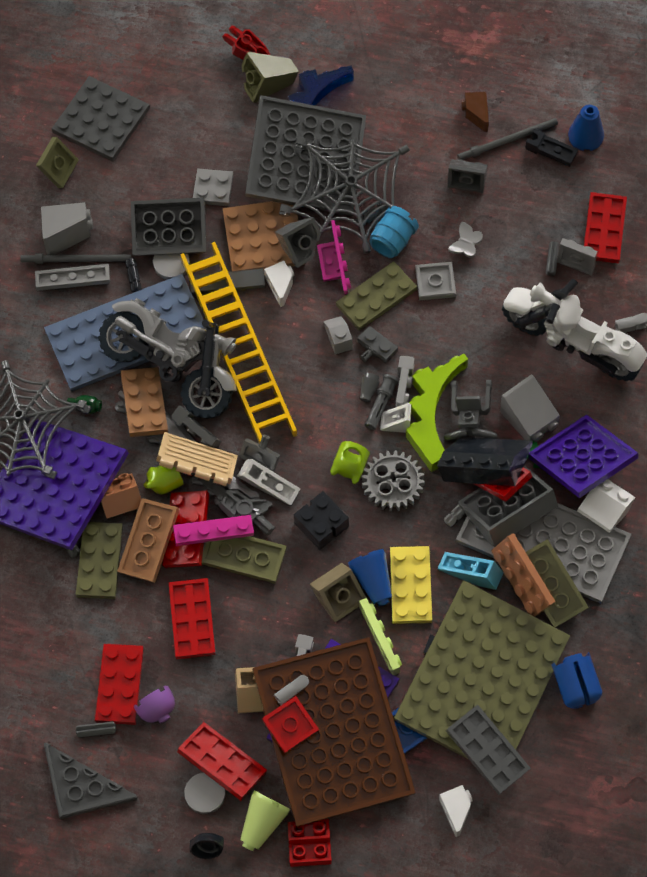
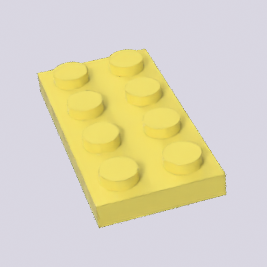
(411, 585)

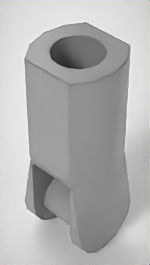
(631, 323)
(291, 689)

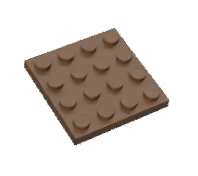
(253, 236)

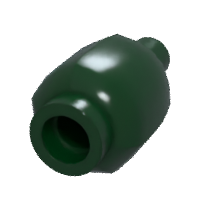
(96, 405)

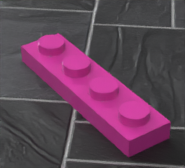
(213, 530)

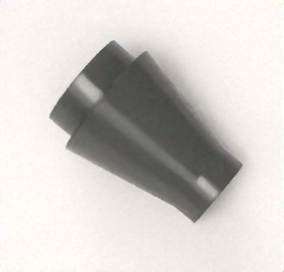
(369, 384)

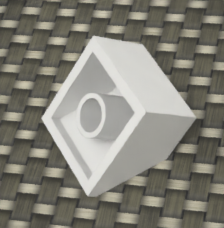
(606, 505)

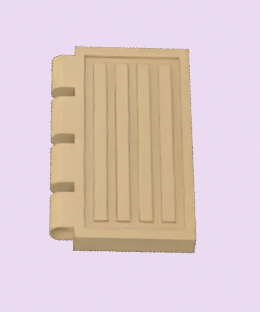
(196, 458)

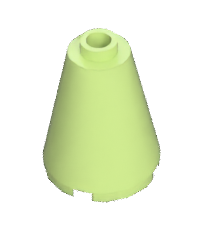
(261, 820)

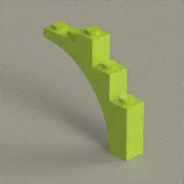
(430, 386)

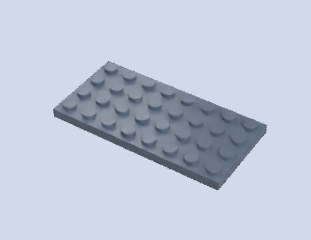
(77, 341)

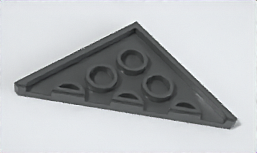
(80, 787)

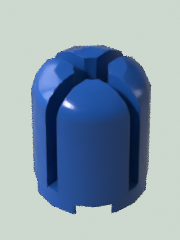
(577, 681)

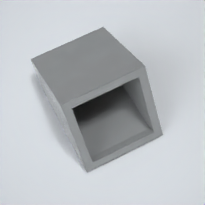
(65, 226)
(529, 409)

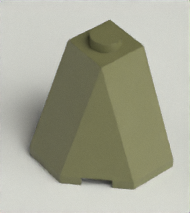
(267, 74)

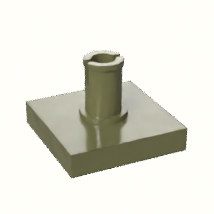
(57, 162)

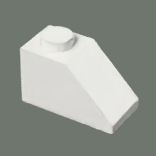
(279, 280)
(456, 807)

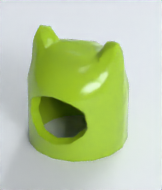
(350, 464)
(163, 480)

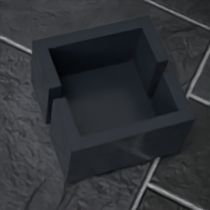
(319, 518)

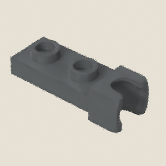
(186, 418)

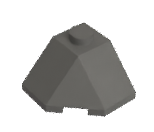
(299, 240)

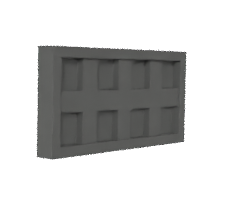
(488, 749)

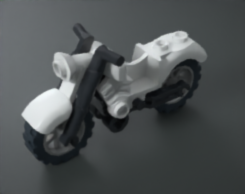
(601, 346)

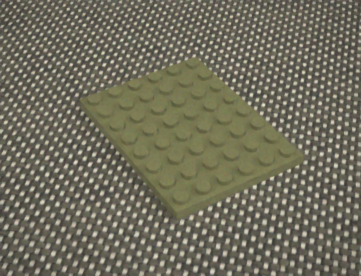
(486, 658)

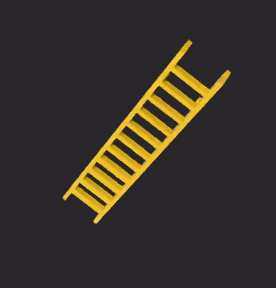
(237, 305)

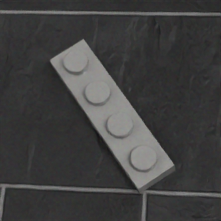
(72, 277)

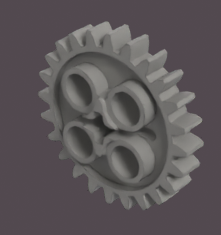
(396, 496)

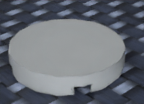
(169, 265)
(204, 794)

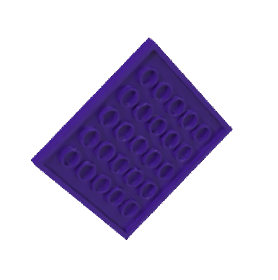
(61, 506)

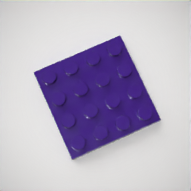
(583, 456)

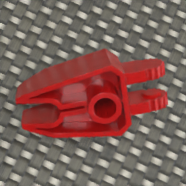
(245, 42)

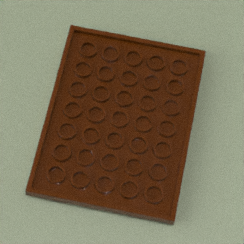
(356, 752)

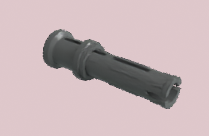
(384, 394)

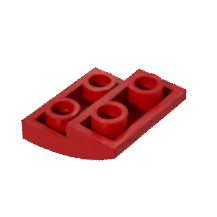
(309, 844)

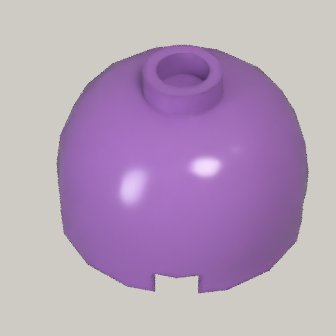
(156, 706)

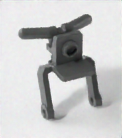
(469, 411)

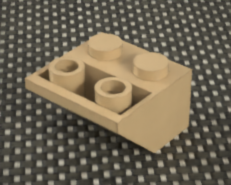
(246, 691)

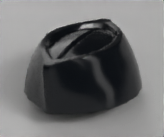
(207, 845)

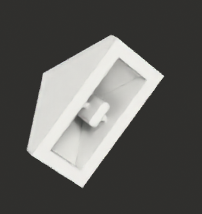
(396, 419)

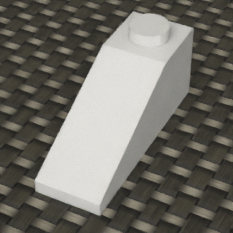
(268, 481)

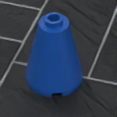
(587, 129)
(373, 576)

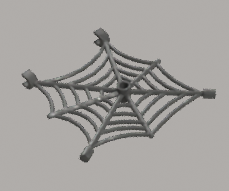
(302, 143)
(22, 419)

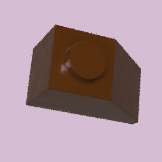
(476, 109)

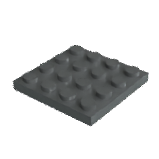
(100, 118)

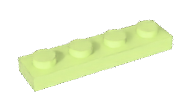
(377, 628)

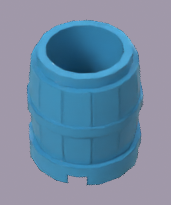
(393, 232)

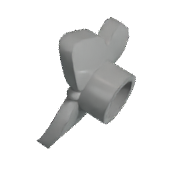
(467, 241)

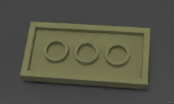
(376, 295)
(246, 557)
(99, 560)
(559, 583)

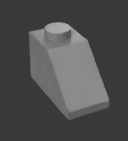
(338, 334)

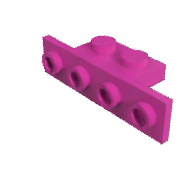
(331, 259)

